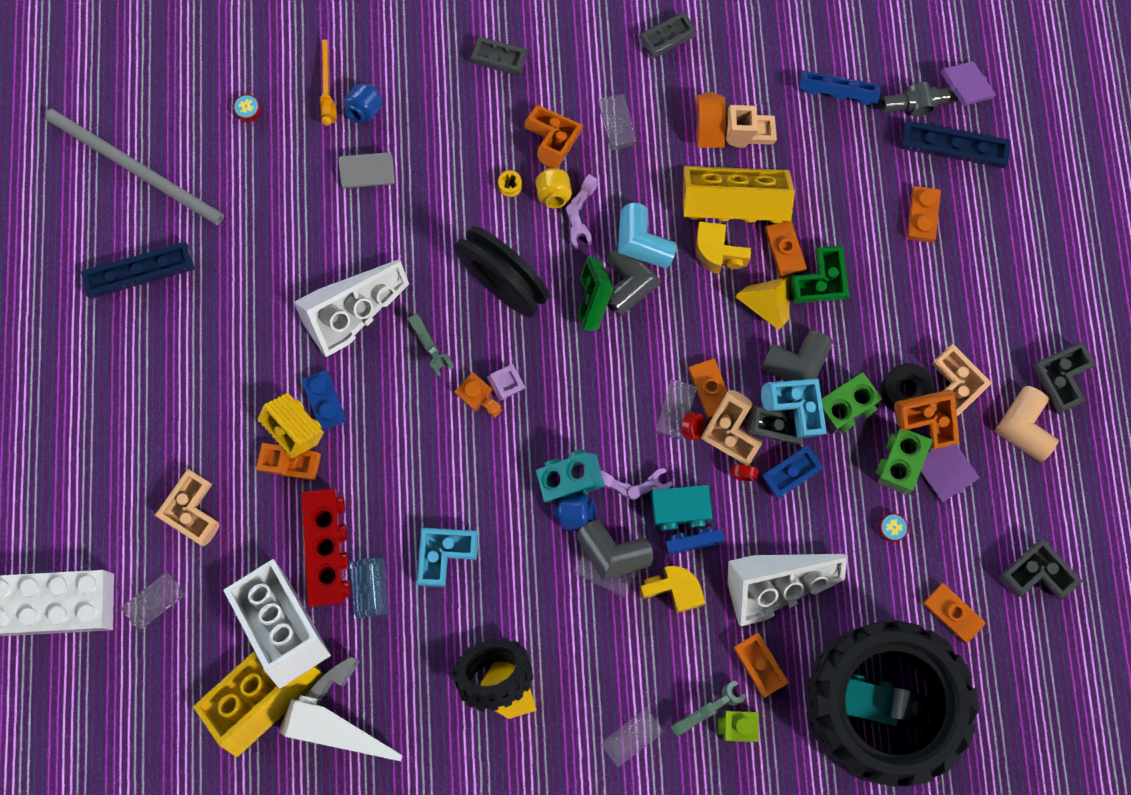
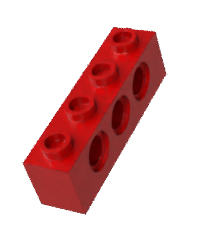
(313, 507)

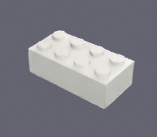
(56, 602)
(276, 623)

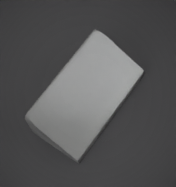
(366, 170)

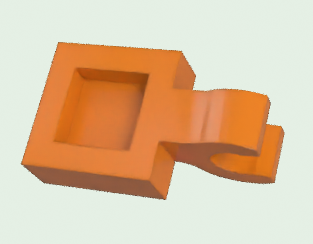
(477, 393)

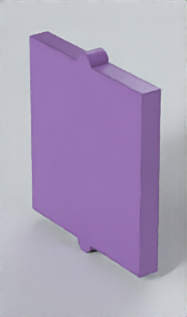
(968, 83)
(947, 471)

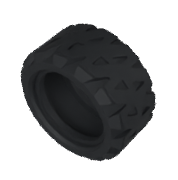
(951, 694)

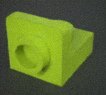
(739, 726)

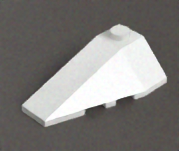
(343, 308)
(772, 581)
(319, 725)

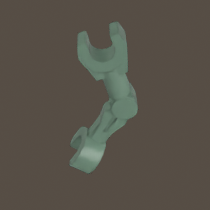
(438, 360)
(708, 710)

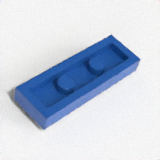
(839, 87)

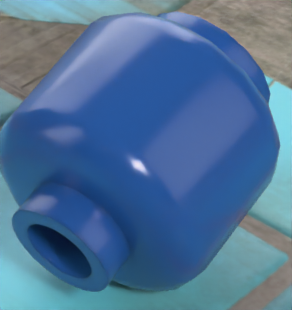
(362, 103)
(575, 511)

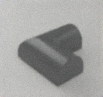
(636, 281)
(799, 366)
(1057, 376)
(772, 424)
(613, 559)
(1042, 564)

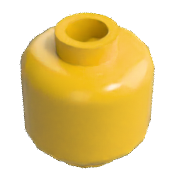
(553, 188)

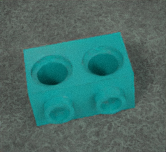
(569, 476)

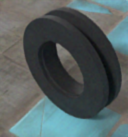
(501, 271)

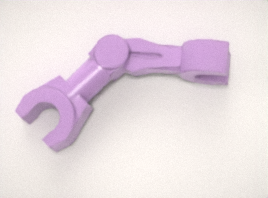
(579, 229)
(637, 491)

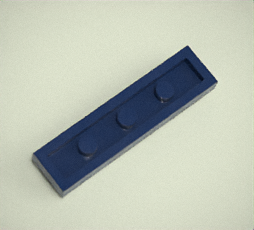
(955, 144)
(137, 270)

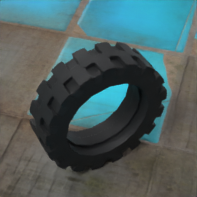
(499, 694)

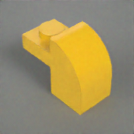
(712, 251)
(681, 584)

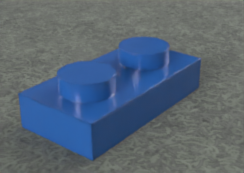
(324, 400)
(792, 472)
(681, 543)

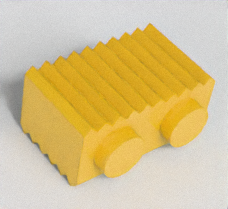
(290, 425)

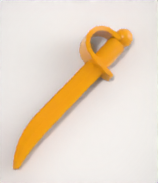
(327, 105)

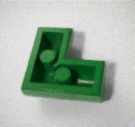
(828, 284)
(597, 294)

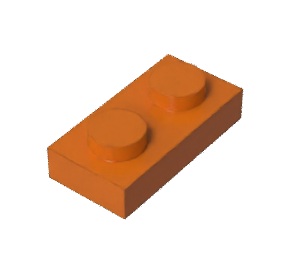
(923, 214)
(760, 665)

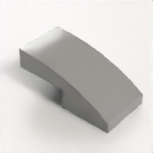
(338, 674)

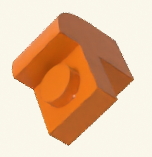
(710, 120)

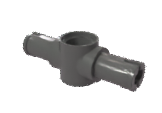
(918, 99)

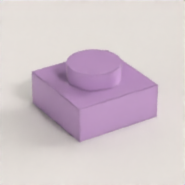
(506, 382)

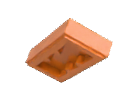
(785, 249)
(709, 385)
(954, 613)

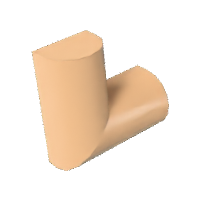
(963, 375)
(1020, 428)
(725, 429)
(181, 509)

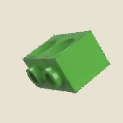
(845, 400)
(909, 463)

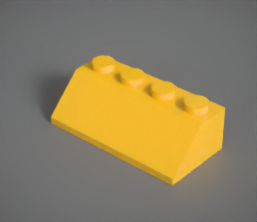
(737, 194)
(249, 703)

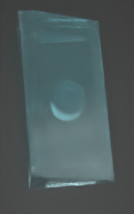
(369, 588)

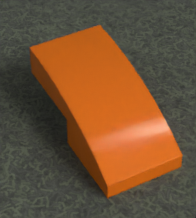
(276, 461)

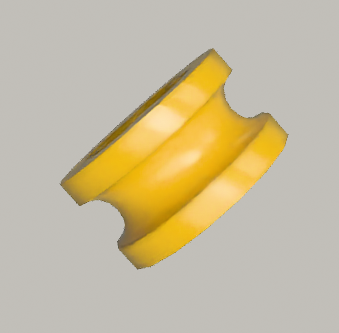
(512, 192)

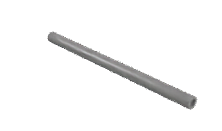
(134, 166)

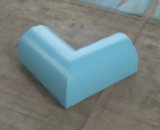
(638, 243)
(803, 398)
(437, 547)

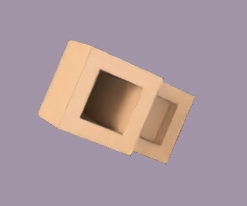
(747, 127)

